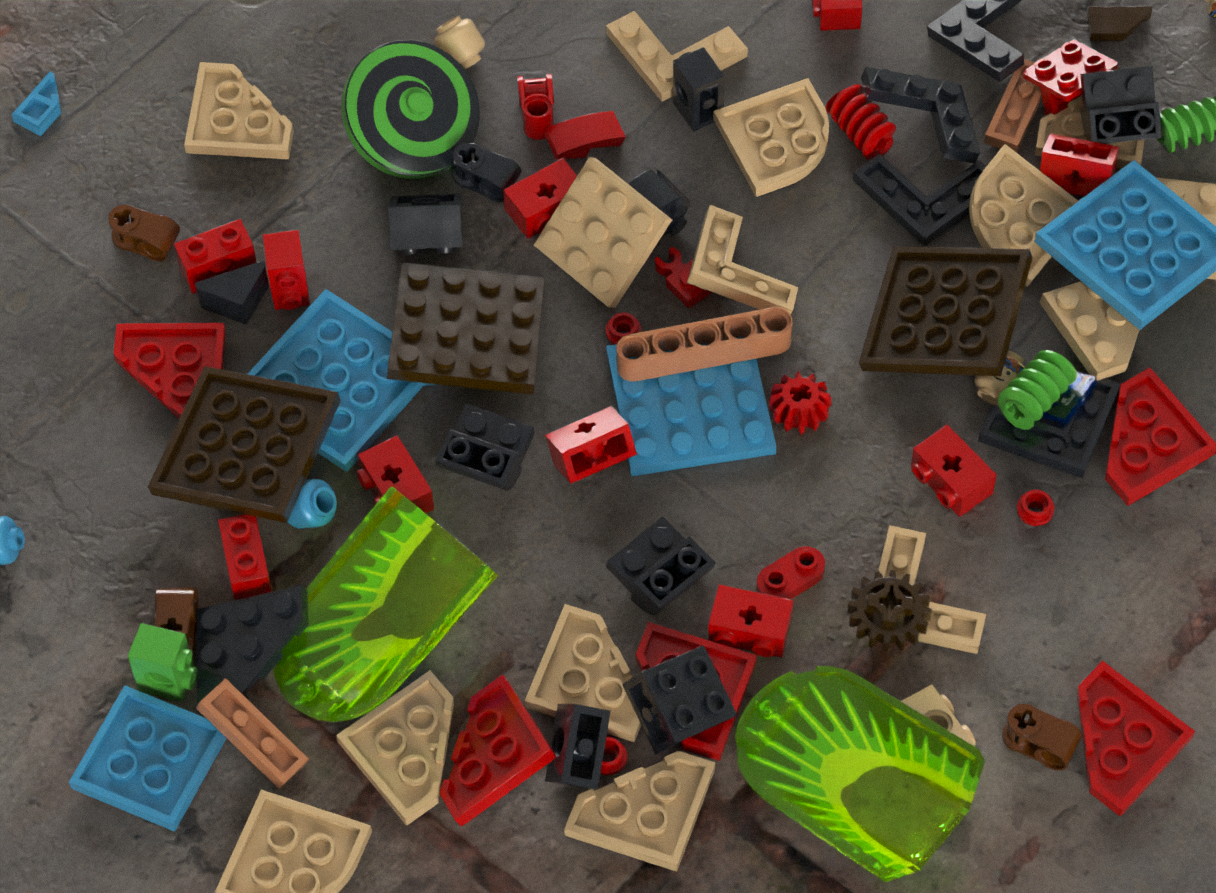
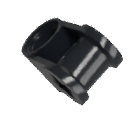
(486, 173)

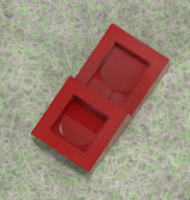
(580, 134)

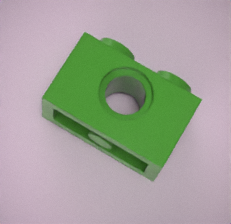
(162, 662)

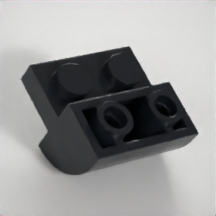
(1119, 105)
(486, 447)
(659, 566)

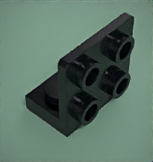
(679, 699)

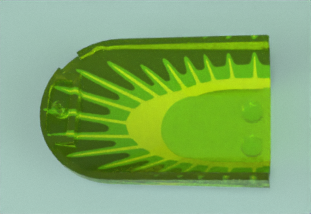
(378, 611)
(857, 768)

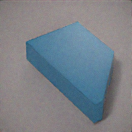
(39, 107)

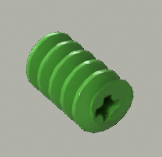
(1187, 123)
(1036, 388)

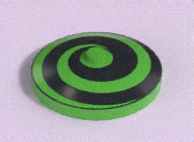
(409, 109)

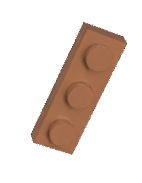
(1014, 111)
(252, 733)

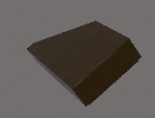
(1115, 22)

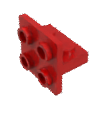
(1060, 73)

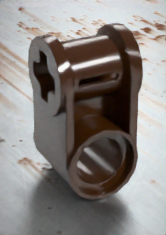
(145, 234)
(177, 611)
(1044, 738)

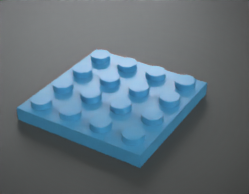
(1133, 244)
(345, 353)
(694, 416)

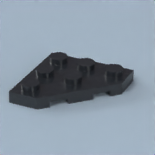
(246, 637)

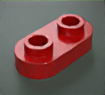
(794, 576)

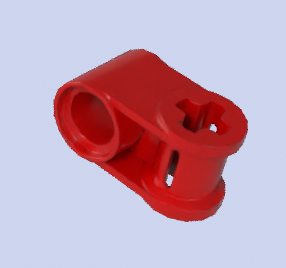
(537, 103)

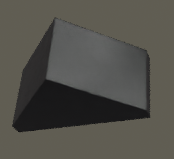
(234, 292)

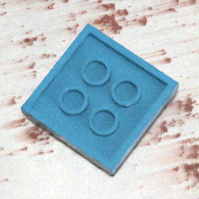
(148, 758)

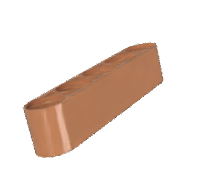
(717, 332)

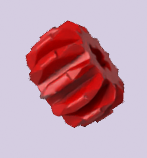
(800, 402)

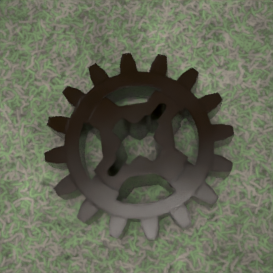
(870, 615)

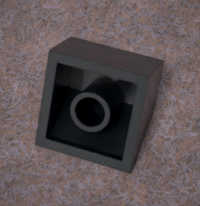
(426, 222)

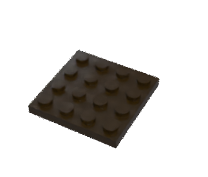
(946, 311)
(466, 328)
(245, 444)

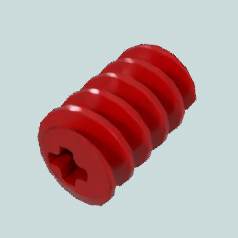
(862, 121)

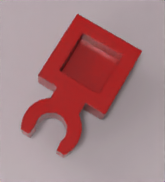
(677, 277)

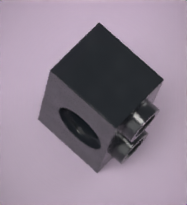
(697, 88)
(579, 745)

